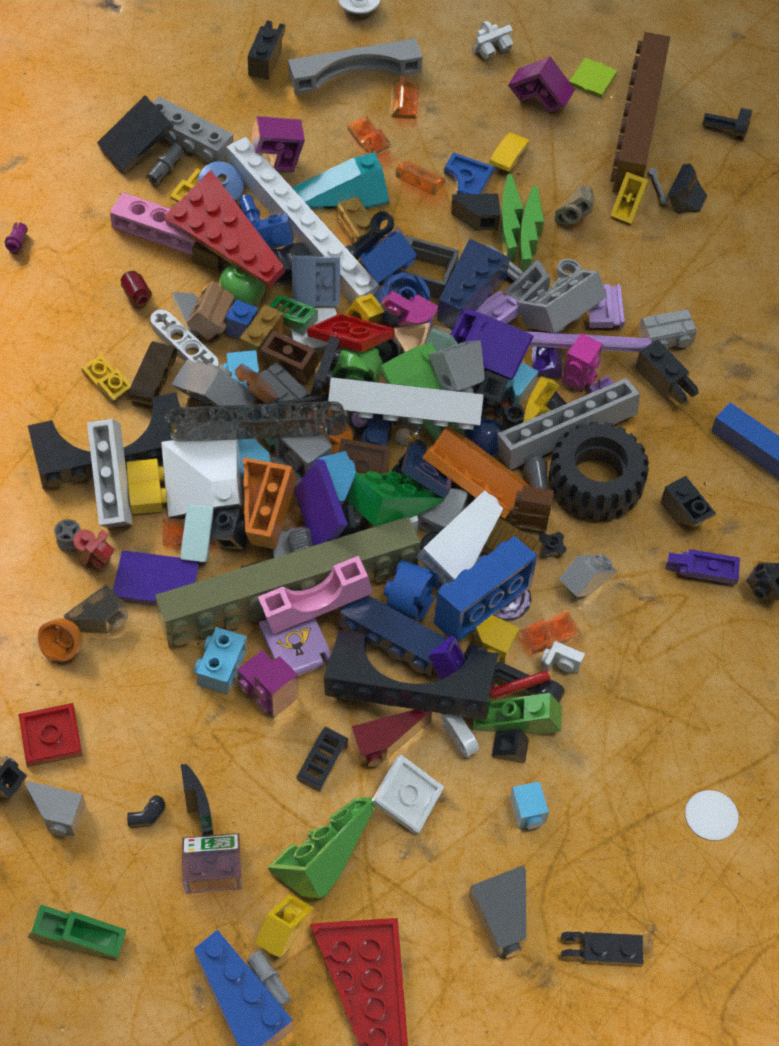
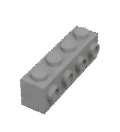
(195, 133)

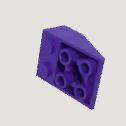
(500, 343)

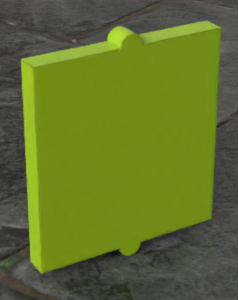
(593, 77)

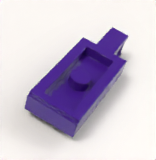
(705, 566)

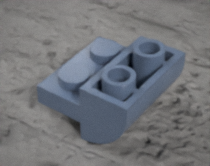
(316, 280)

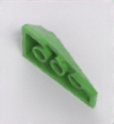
(416, 370)
(321, 859)

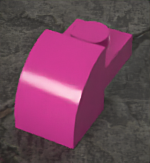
(412, 311)

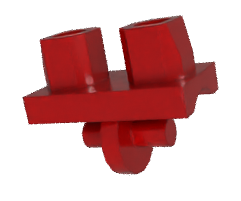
(94, 550)

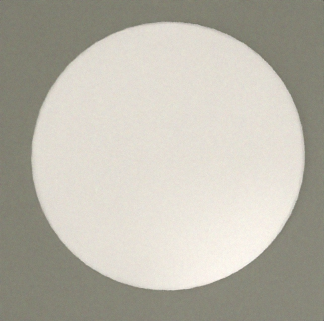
(712, 815)

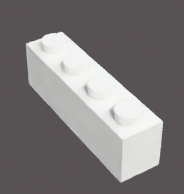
(109, 473)

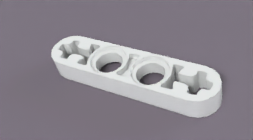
(188, 340)

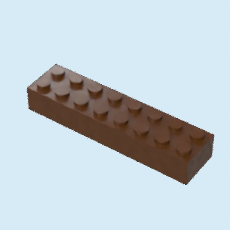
(642, 108)

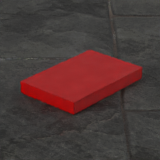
(352, 332)

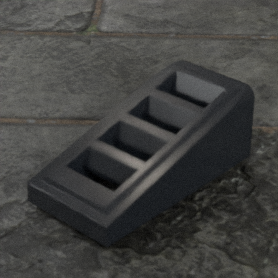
(333, 738)

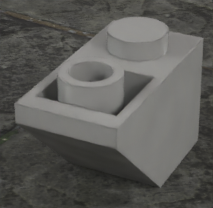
(587, 574)

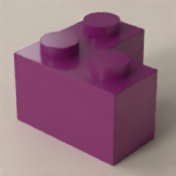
(543, 81)
(280, 139)
(269, 682)

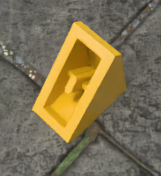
(630, 198)

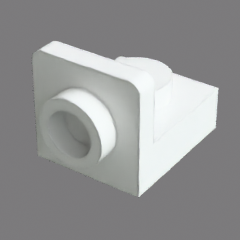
(564, 657)

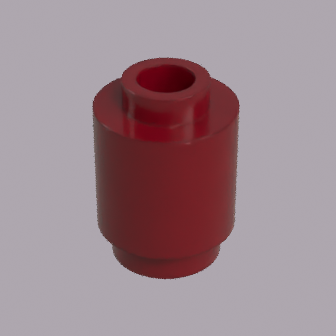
(135, 288)

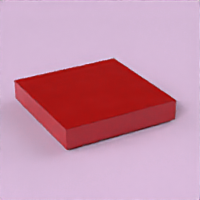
(50, 735)

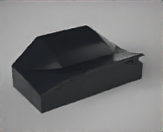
(686, 191)

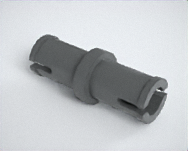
(165, 164)

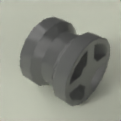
(66, 528)

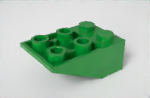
(390, 497)

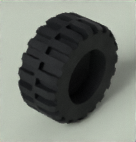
(602, 444)

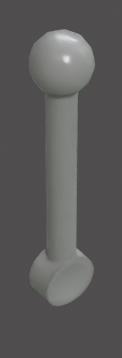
(652, 172)

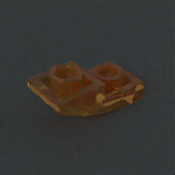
(369, 137)
(544, 634)

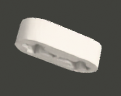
(460, 734)

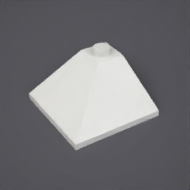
(202, 475)

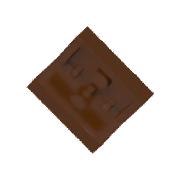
(367, 456)

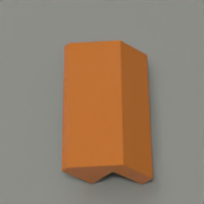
(474, 468)

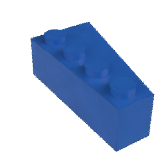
(242, 999)

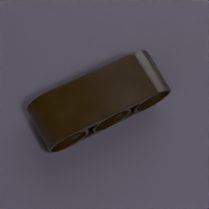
(153, 372)

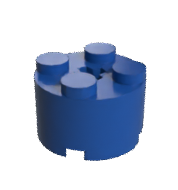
(404, 285)
(411, 590)

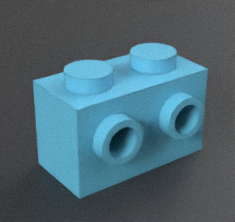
(221, 660)

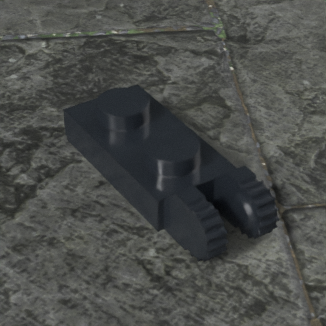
(604, 948)

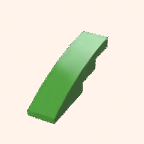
(510, 218)
(530, 229)

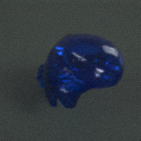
(485, 436)

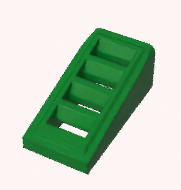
(309, 313)

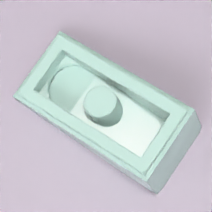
(197, 533)

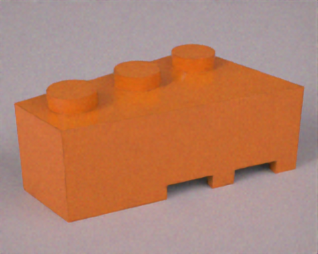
(267, 500)

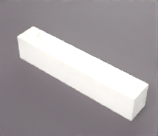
(407, 401)

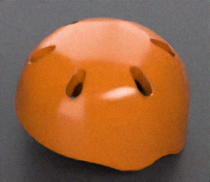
(67, 636)

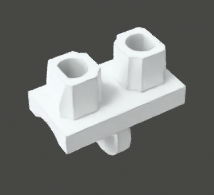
(490, 36)

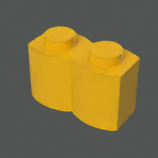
(144, 486)

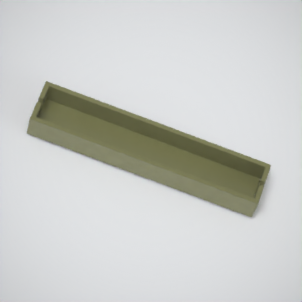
(233, 596)

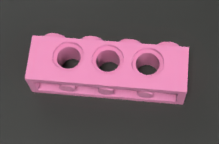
(148, 222)

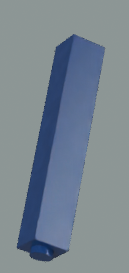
(748, 437)

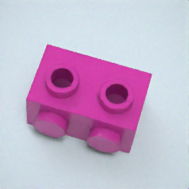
(582, 363)

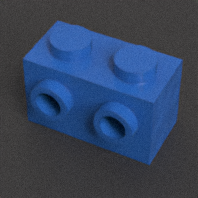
(275, 230)

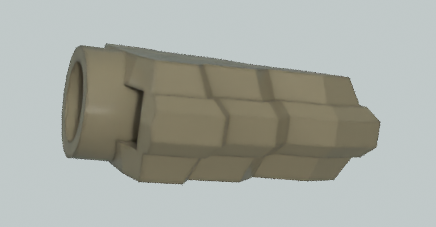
(576, 206)

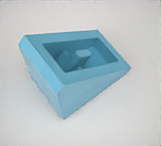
(524, 383)

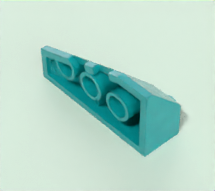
(353, 178)

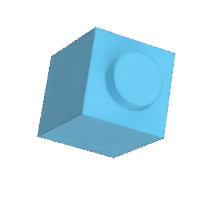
(529, 805)

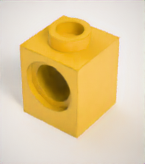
(366, 308)

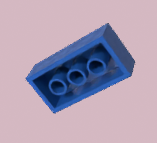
(484, 588)

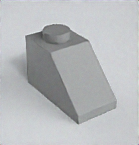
(57, 808)

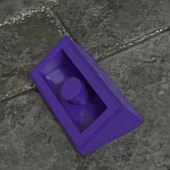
(547, 361)
(447, 657)

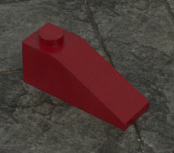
(382, 737)

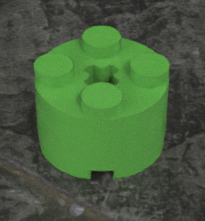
(358, 365)

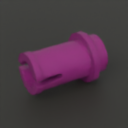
(14, 240)

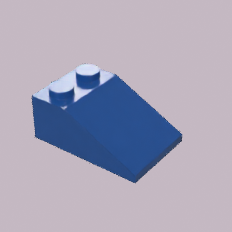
(388, 256)

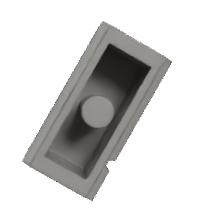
(669, 328)

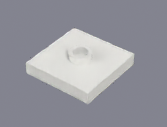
(407, 794)

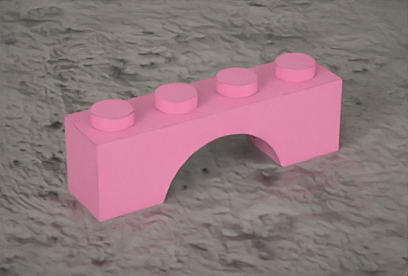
(344, 585)

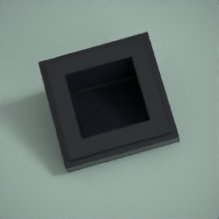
(511, 745)

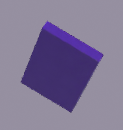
(320, 504)
(145, 575)

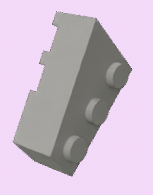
(563, 304)
(211, 385)

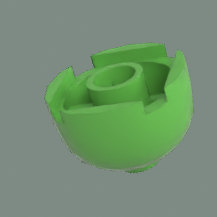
(242, 286)

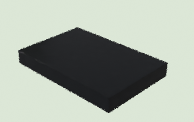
(135, 134)

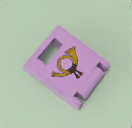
(298, 645)

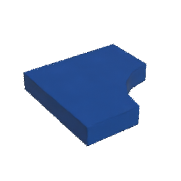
(468, 174)

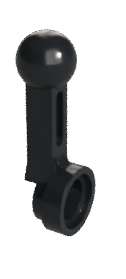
(373, 235)

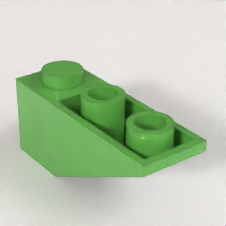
(530, 714)

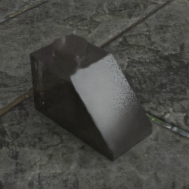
(99, 612)

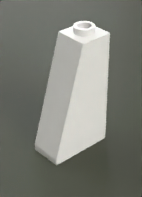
(462, 539)

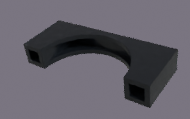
(64, 463)
(461, 694)

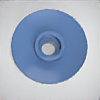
(234, 181)

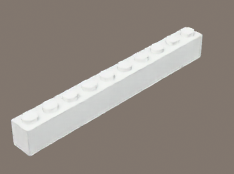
(307, 228)

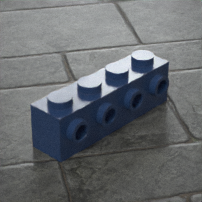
(392, 632)

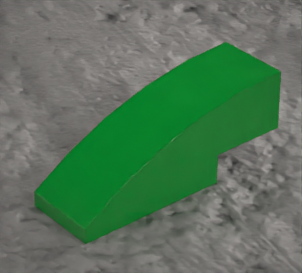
(76, 932)

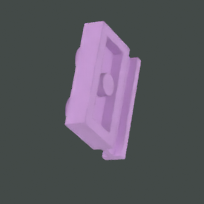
(500, 307)
(609, 311)

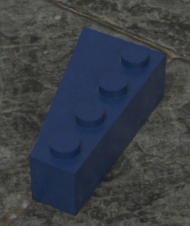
(472, 281)

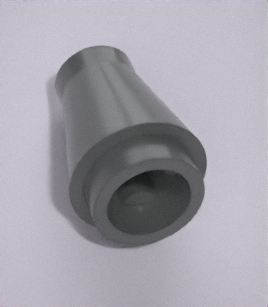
(536, 472)

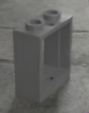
(435, 254)

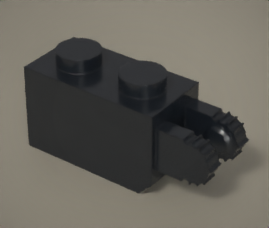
(265, 50)
(665, 372)

